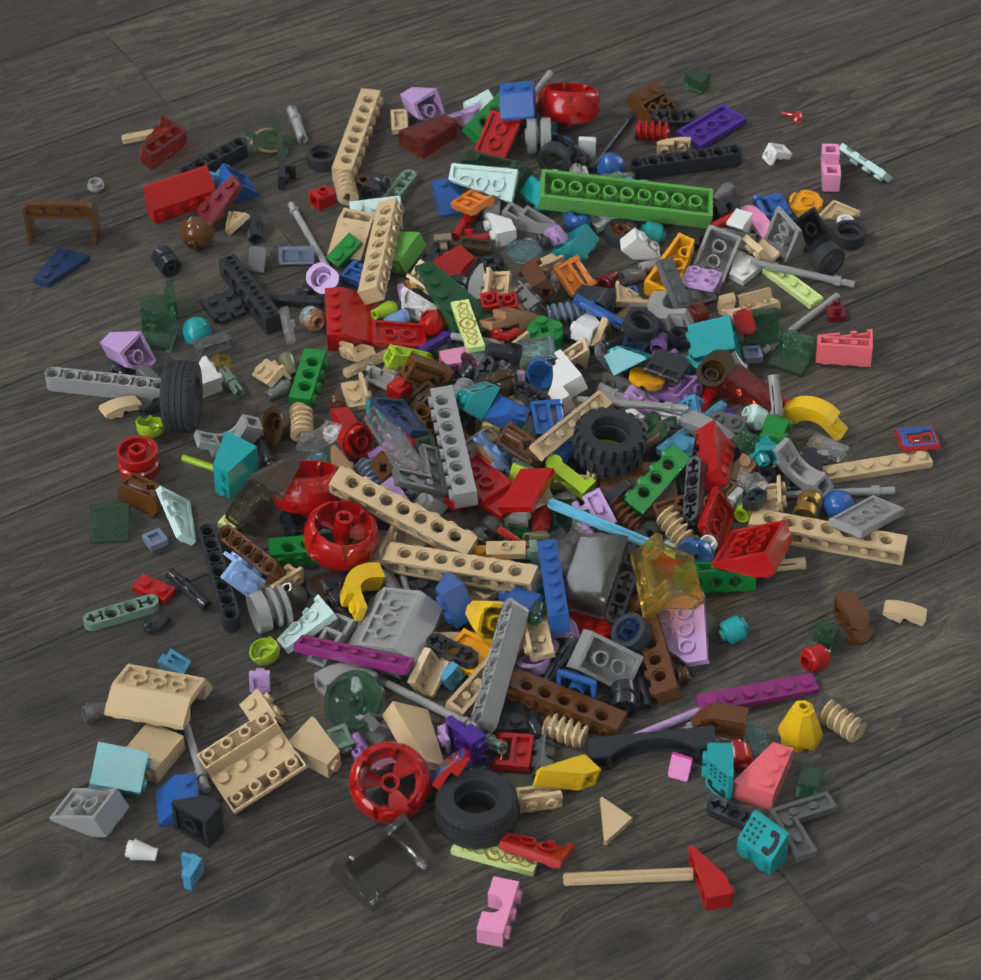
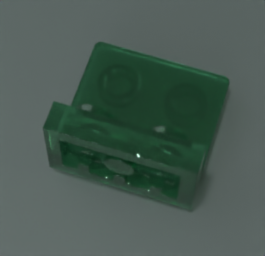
(163, 302)
(767, 327)
(159, 329)
(794, 352)
(109, 522)

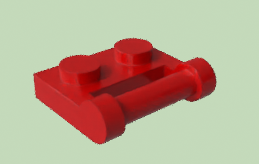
(519, 754)

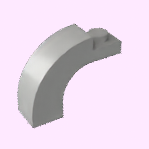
(667, 316)
(247, 428)
(800, 471)
(326, 675)

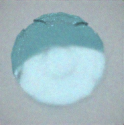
(523, 250)

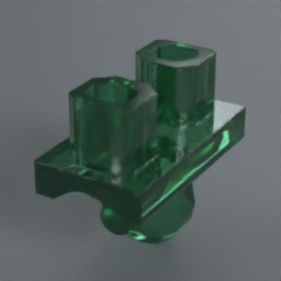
(745, 441)

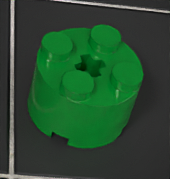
(547, 327)
(776, 428)

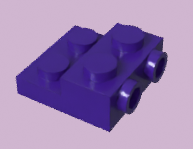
(467, 737)

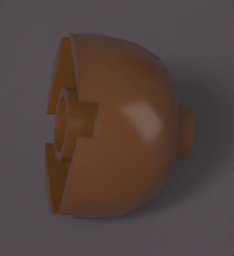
(196, 232)

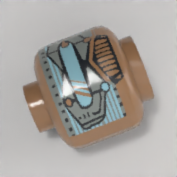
(312, 318)

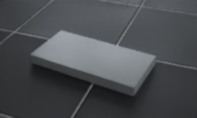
(866, 516)

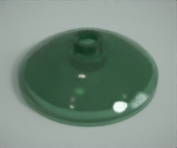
(346, 692)

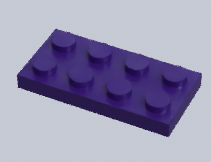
(712, 126)

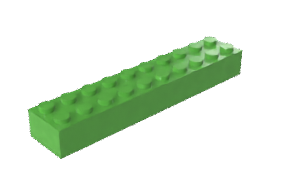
(625, 198)

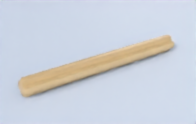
(628, 876)

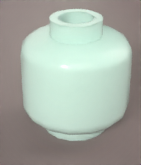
(756, 416)

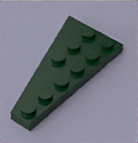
(446, 290)

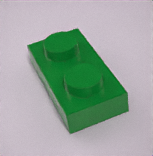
(344, 250)

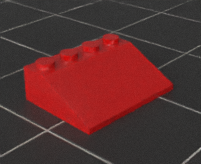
(347, 318)
(754, 549)

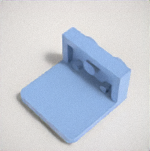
(242, 575)

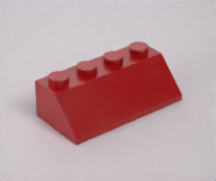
(178, 194)

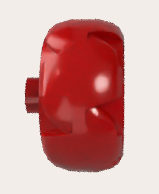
(569, 103)
(308, 487)
(346, 521)
(407, 761)

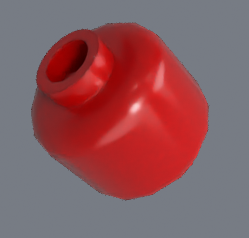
(432, 322)
(815, 658)
(741, 755)

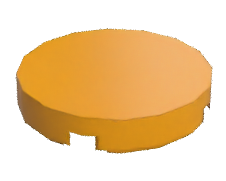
(805, 200)
(639, 378)

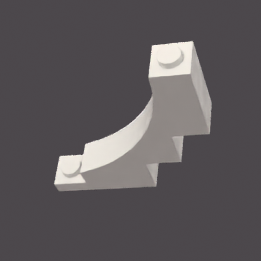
(566, 384)

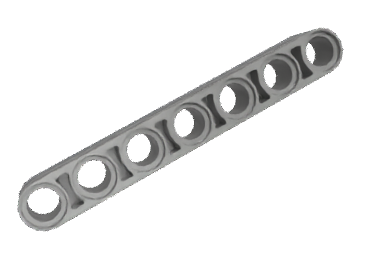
(101, 383)
(499, 665)

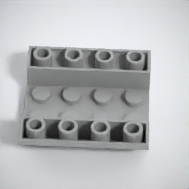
(397, 622)

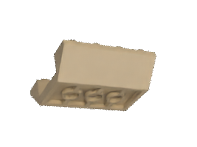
(155, 696)
(251, 761)

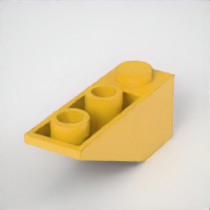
(569, 774)

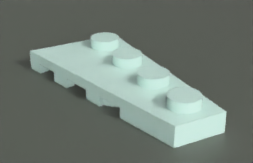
(487, 180)

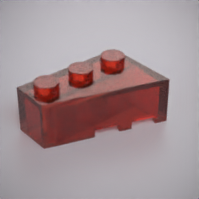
(428, 135)
(162, 143)
(745, 388)

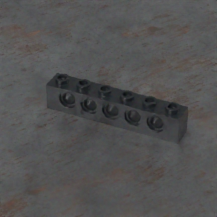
(251, 294)

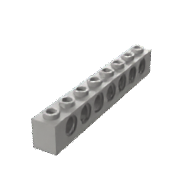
(453, 446)

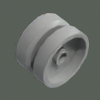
(536, 135)

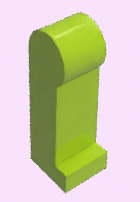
(398, 355)
(569, 478)

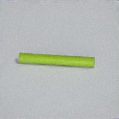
(196, 462)

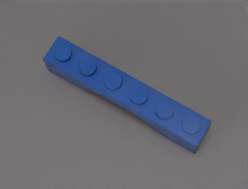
(553, 587)

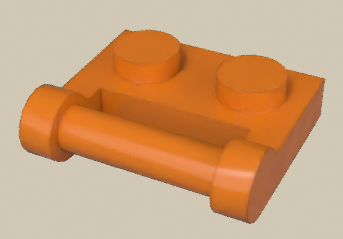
(472, 202)
(569, 277)

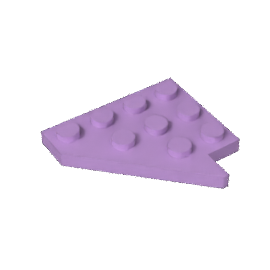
(686, 634)

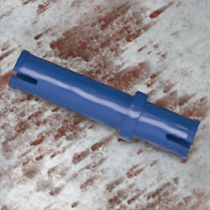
(597, 310)

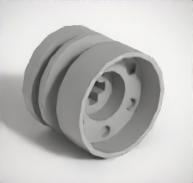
(273, 607)

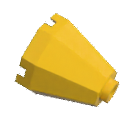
(484, 618)
(801, 727)

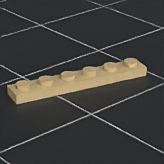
(564, 429)
(878, 466)

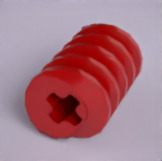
(652, 131)

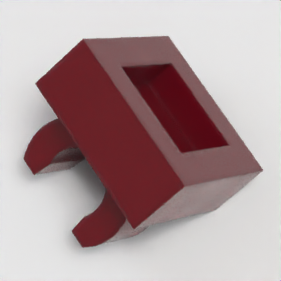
(836, 312)

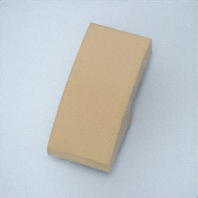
(673, 145)
(117, 406)
(899, 610)

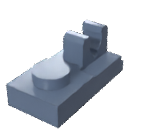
(296, 255)

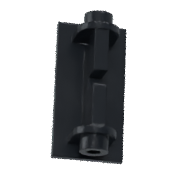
(290, 524)

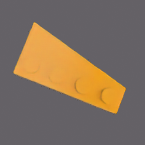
(681, 251)

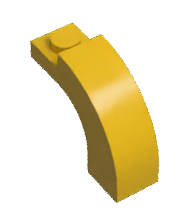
(818, 411)
(360, 579)

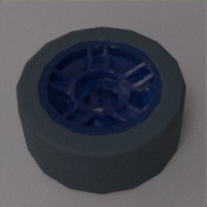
(631, 632)

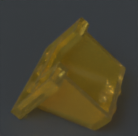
(665, 577)

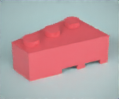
(845, 349)
(764, 777)

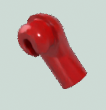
(469, 233)
(505, 336)

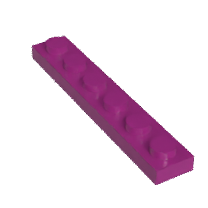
(354, 654)
(762, 692)

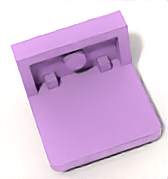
(702, 279)

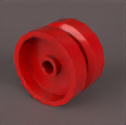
(139, 456)

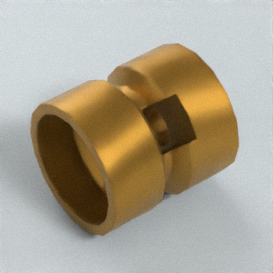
(808, 504)

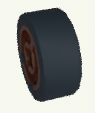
(616, 230)

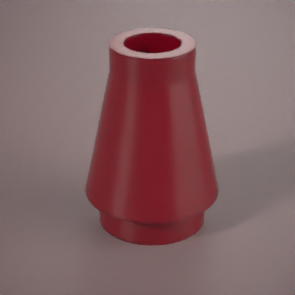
(608, 279)

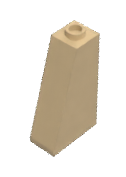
(414, 727)

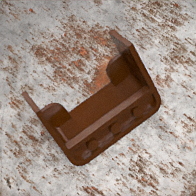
(60, 210)

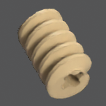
(345, 186)
(300, 419)
(673, 526)
(842, 722)
(565, 731)

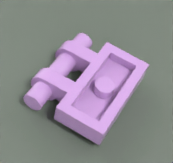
(636, 394)
(598, 506)

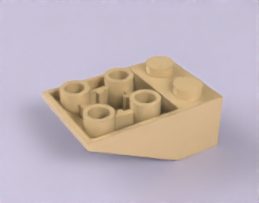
(358, 224)

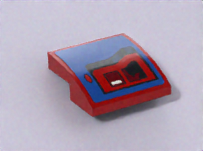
(917, 438)
(453, 764)

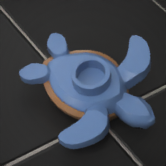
(494, 453)

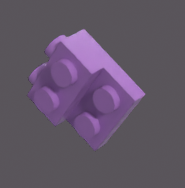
(674, 393)

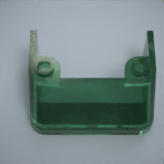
(477, 158)

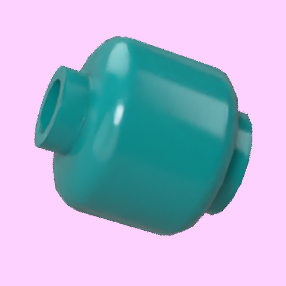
(653, 231)
(733, 630)

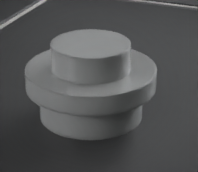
(95, 185)

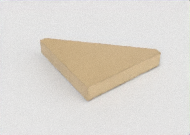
(836, 209)
(235, 220)
(628, 297)
(603, 328)
(613, 820)

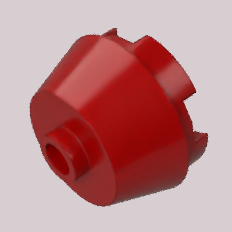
(355, 440)

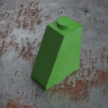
(407, 251)

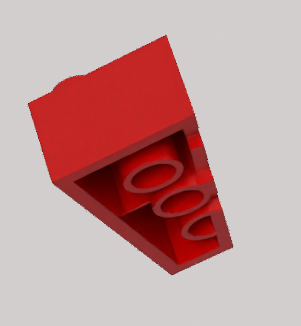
(717, 453)

